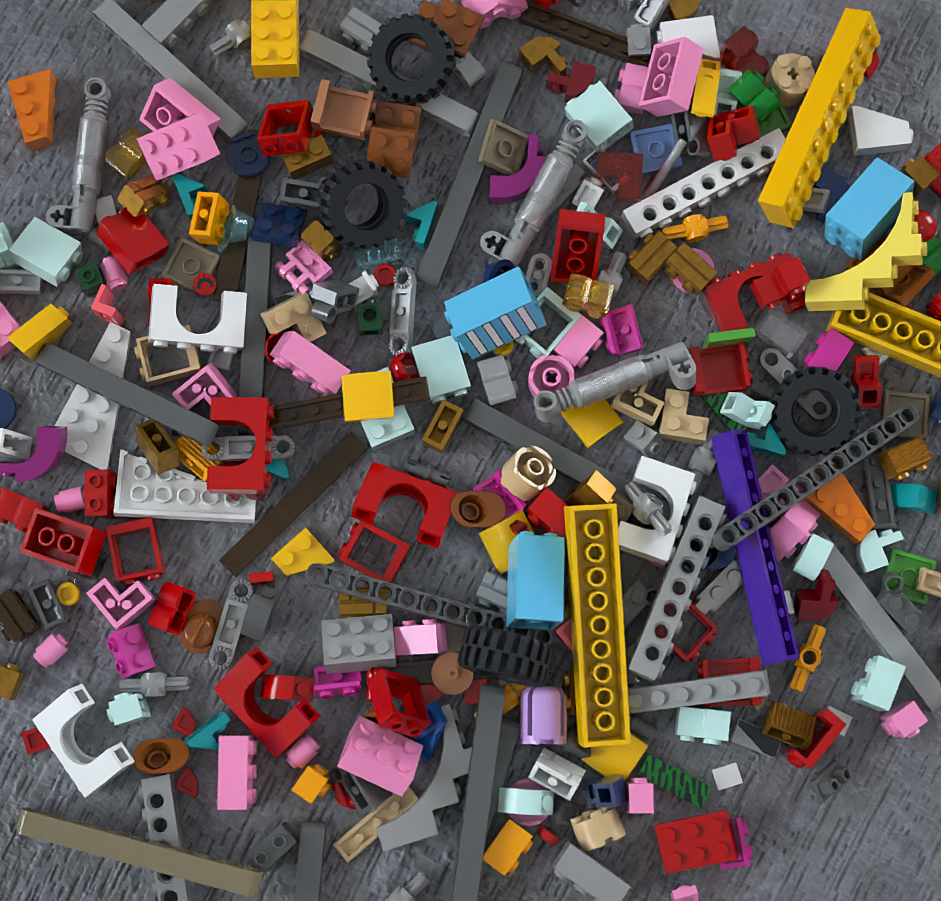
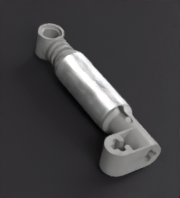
(88, 164)
(540, 198)
(616, 377)

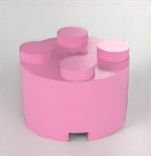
(552, 367)

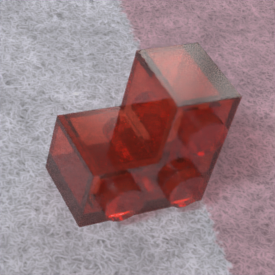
(740, 53)
(626, 168)

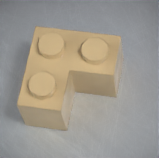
(294, 313)
(638, 405)
(675, 423)

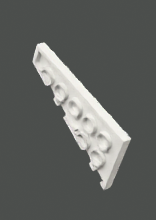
(90, 416)
(173, 495)

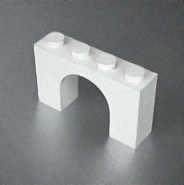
(166, 329)
(675, 486)
(57, 727)

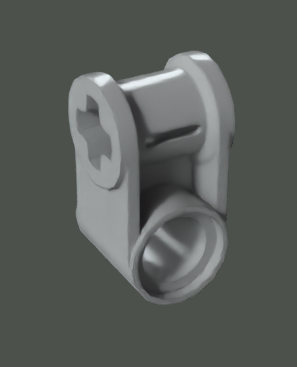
(468, 70)

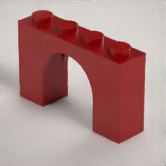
(723, 294)
(251, 475)
(386, 482)
(238, 693)

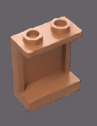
(343, 111)

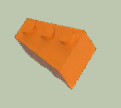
(34, 107)
(842, 508)

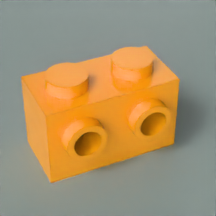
(209, 218)
(313, 783)
(507, 847)

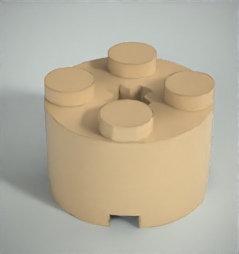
(791, 77)
(528, 472)
(597, 827)

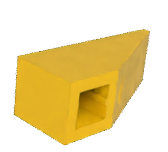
(705, 88)

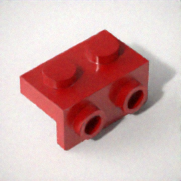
(100, 493)

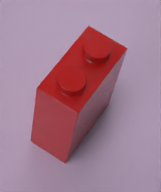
(132, 240)

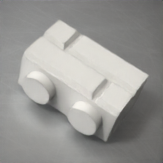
(556, 774)

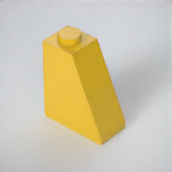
(42, 328)

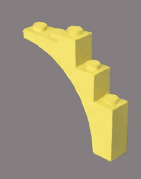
(851, 288)

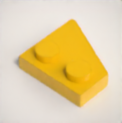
(301, 553)

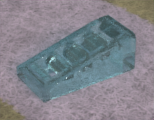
(389, 259)

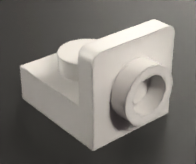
(589, 192)
(367, 287)

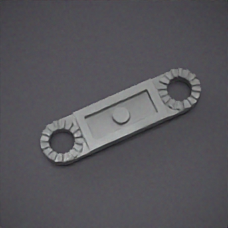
(402, 311)
(781, 370)
(242, 447)
(230, 625)

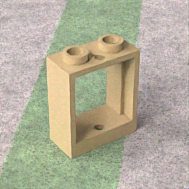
(147, 372)

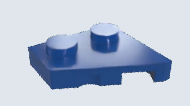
(431, 735)

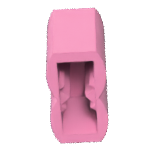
(632, 85)

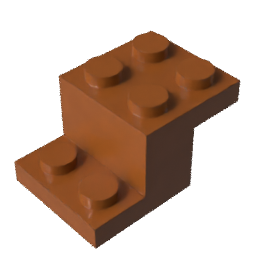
(456, 20)
(394, 136)
(906, 286)

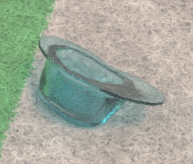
(237, 228)

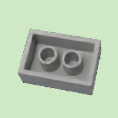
(358, 644)
(589, 875)

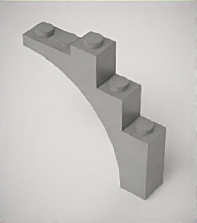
(419, 820)

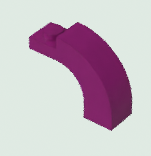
(515, 187)
(48, 453)

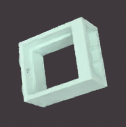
(555, 303)

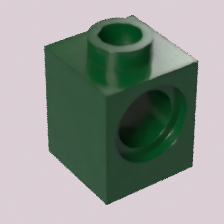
(90, 279)
(370, 327)

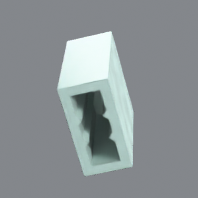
(602, 116)
(46, 252)
(443, 367)

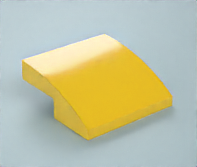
(367, 396)
(593, 421)
(499, 537)
(616, 758)

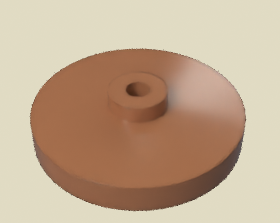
(449, 676)

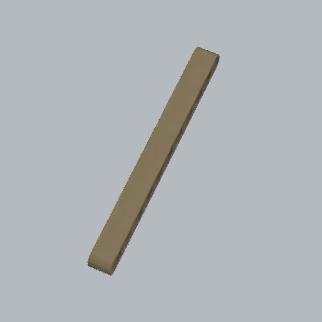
(140, 852)

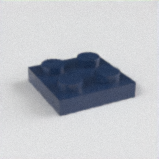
(279, 224)

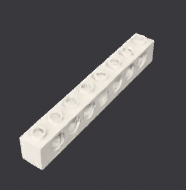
(673, 194)

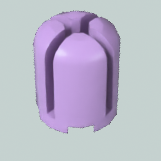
(543, 715)

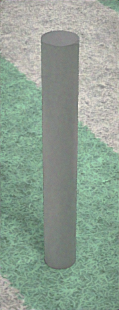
(666, 167)

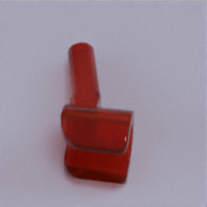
(518, 526)

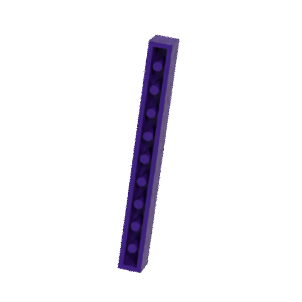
(755, 552)

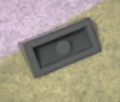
(47, 604)

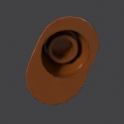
(478, 509)
(201, 626)
(160, 756)

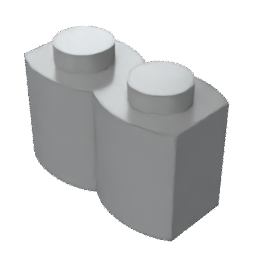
(497, 381)

